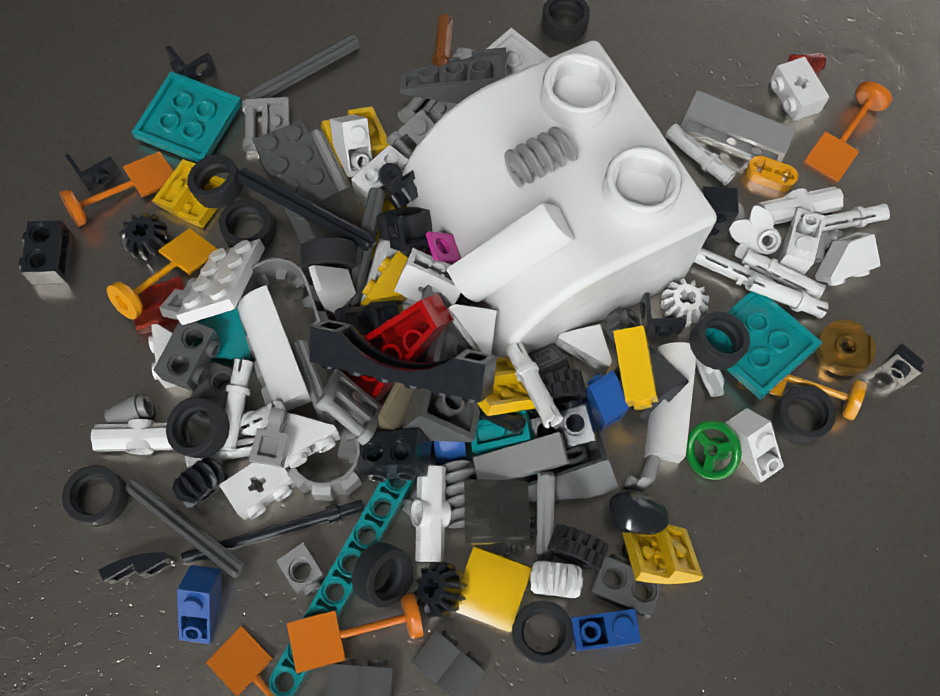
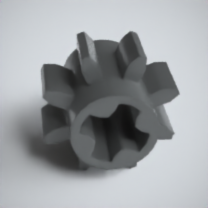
(620, 320)

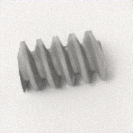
(537, 154)
(455, 475)

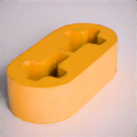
(771, 173)

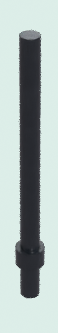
(332, 515)

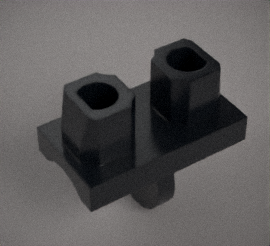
(400, 188)

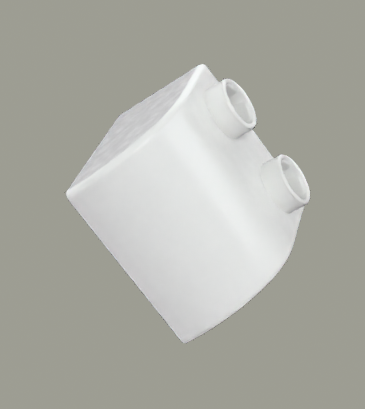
(623, 197)

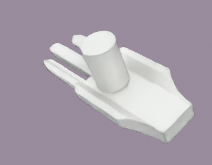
(712, 379)

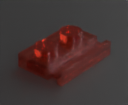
(151, 300)

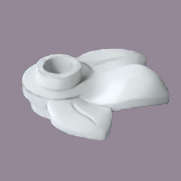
(751, 232)

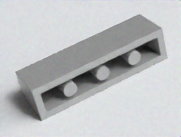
(736, 128)

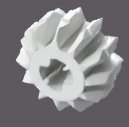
(684, 301)
(556, 579)

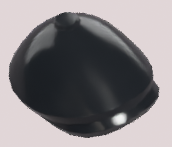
(637, 513)

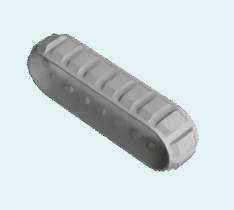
(282, 270)

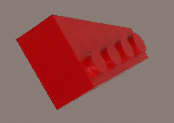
(406, 338)

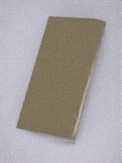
(395, 408)

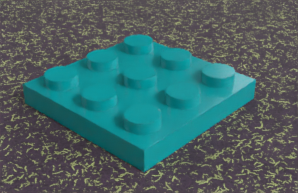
(187, 117)
(775, 346)

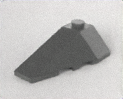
(457, 78)
(443, 416)
(585, 475)

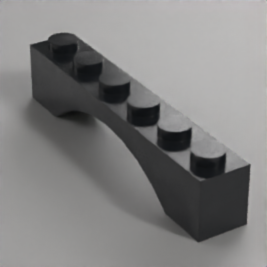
(344, 348)

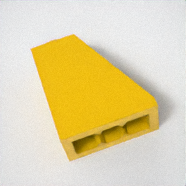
(636, 367)

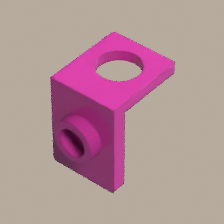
(444, 250)

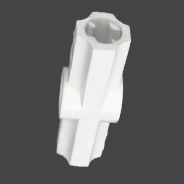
(816, 201)
(136, 437)
(430, 515)

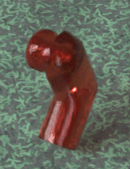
(816, 60)

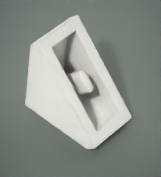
(332, 287)
(475, 326)
(587, 347)

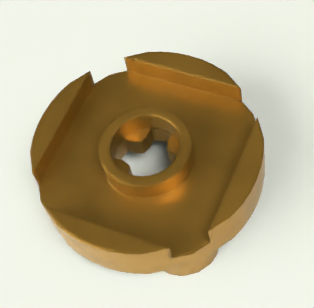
(834, 359)

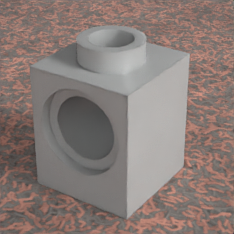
(292, 560)

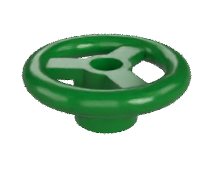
(725, 447)

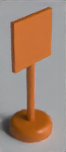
(833, 155)
(145, 174)
(318, 641)
(241, 662)

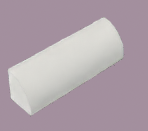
(511, 252)
(272, 349)
(670, 421)

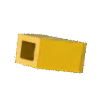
(384, 286)

